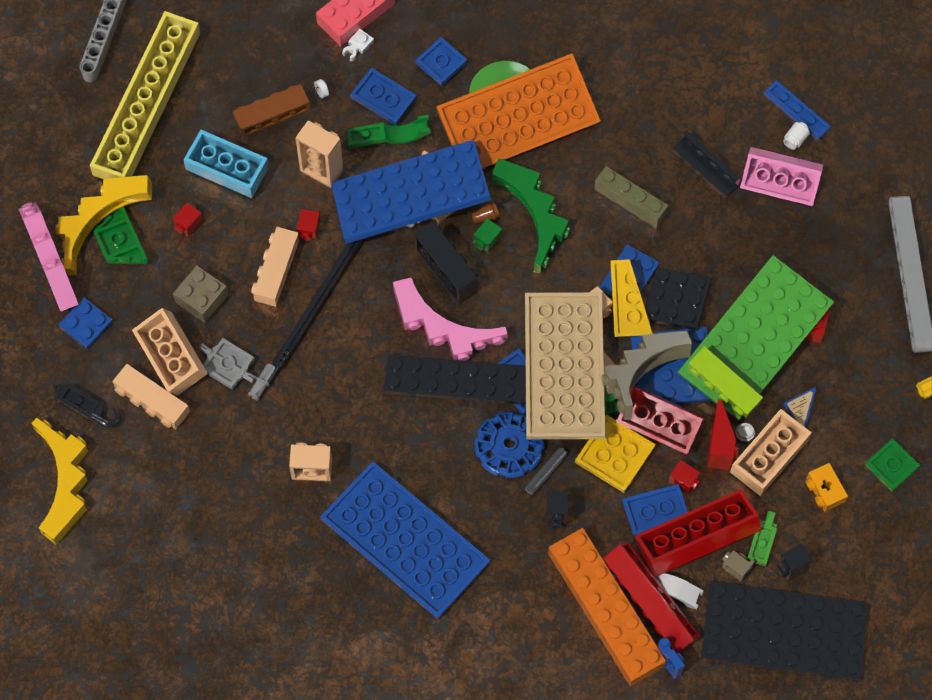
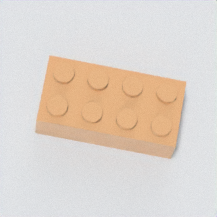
(319, 153)
(169, 351)
(770, 452)

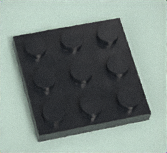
(677, 298)

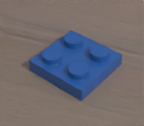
(441, 61)
(85, 323)

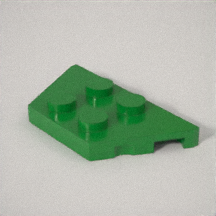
(119, 240)

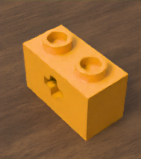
(826, 477)

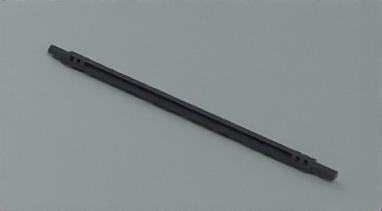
(314, 306)

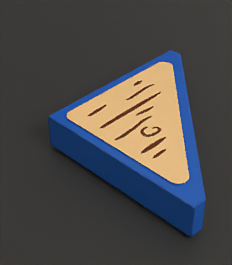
(800, 406)

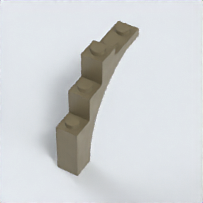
(651, 352)

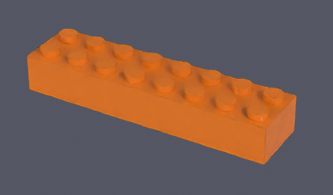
(606, 607)

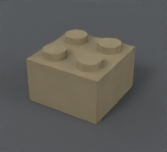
(200, 294)

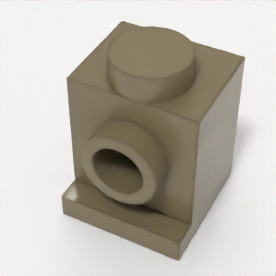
(737, 564)

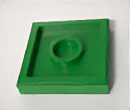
(892, 465)

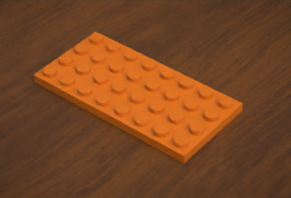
(521, 111)

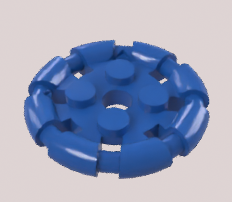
(503, 454)

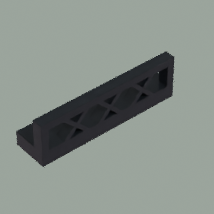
(706, 165)

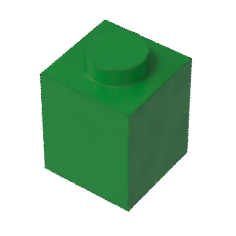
(487, 235)

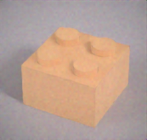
(310, 462)

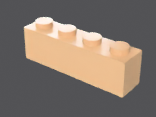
(276, 266)
(151, 397)

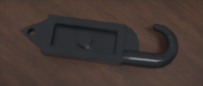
(84, 405)

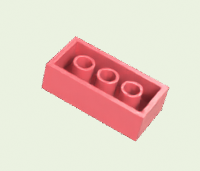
(345, 17)

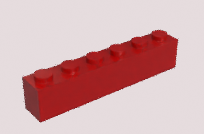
(651, 597)

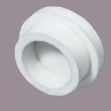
(745, 432)

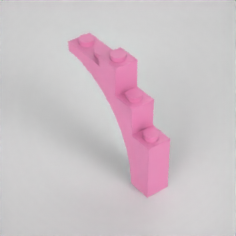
(48, 256)
(438, 329)

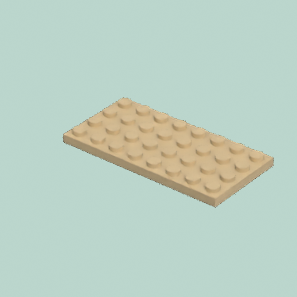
(564, 366)

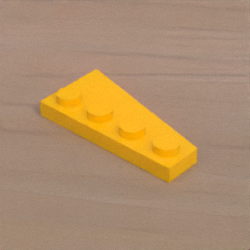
(628, 307)

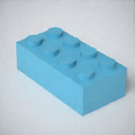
(226, 163)

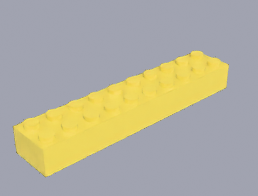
(145, 97)

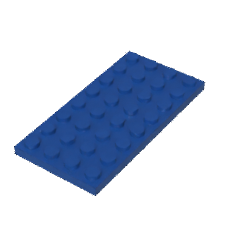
(410, 191)
(405, 540)

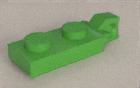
(763, 540)

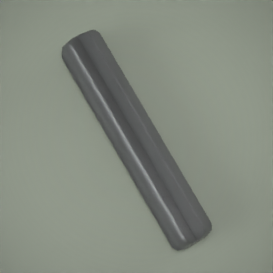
(545, 471)

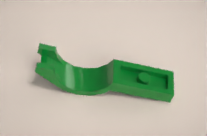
(387, 133)

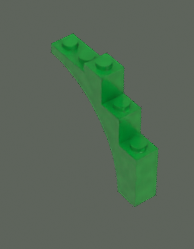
(526, 186)

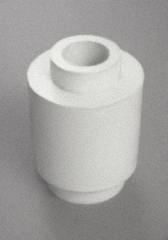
(796, 135)

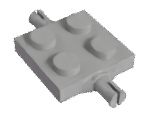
(227, 363)

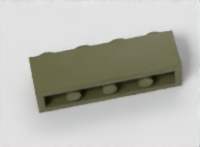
(631, 197)

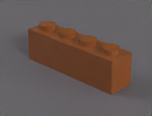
(271, 110)

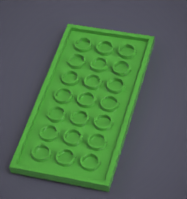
(762, 328)

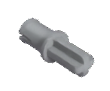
(261, 382)

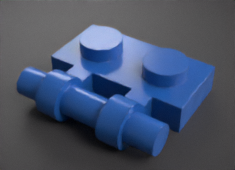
(674, 660)

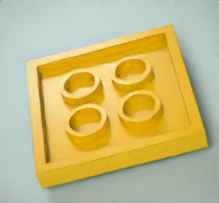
(617, 456)

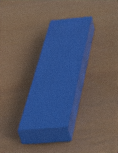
(797, 109)

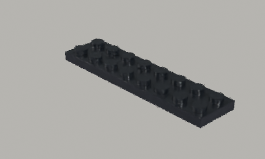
(455, 380)

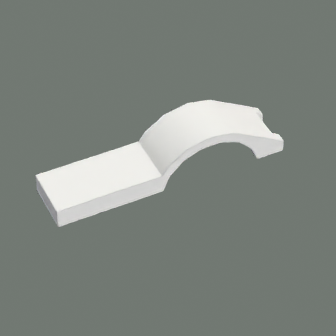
(678, 589)

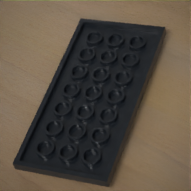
(785, 631)

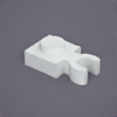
(358, 43)

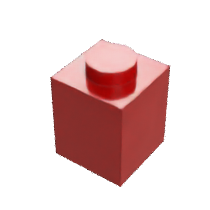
(187, 219)
(308, 224)
(685, 476)

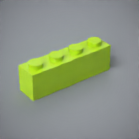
(725, 382)

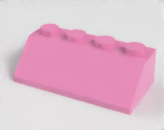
(781, 176)

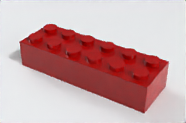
(698, 532)

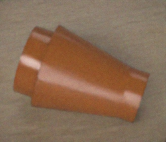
(487, 212)

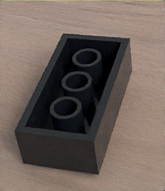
(446, 262)

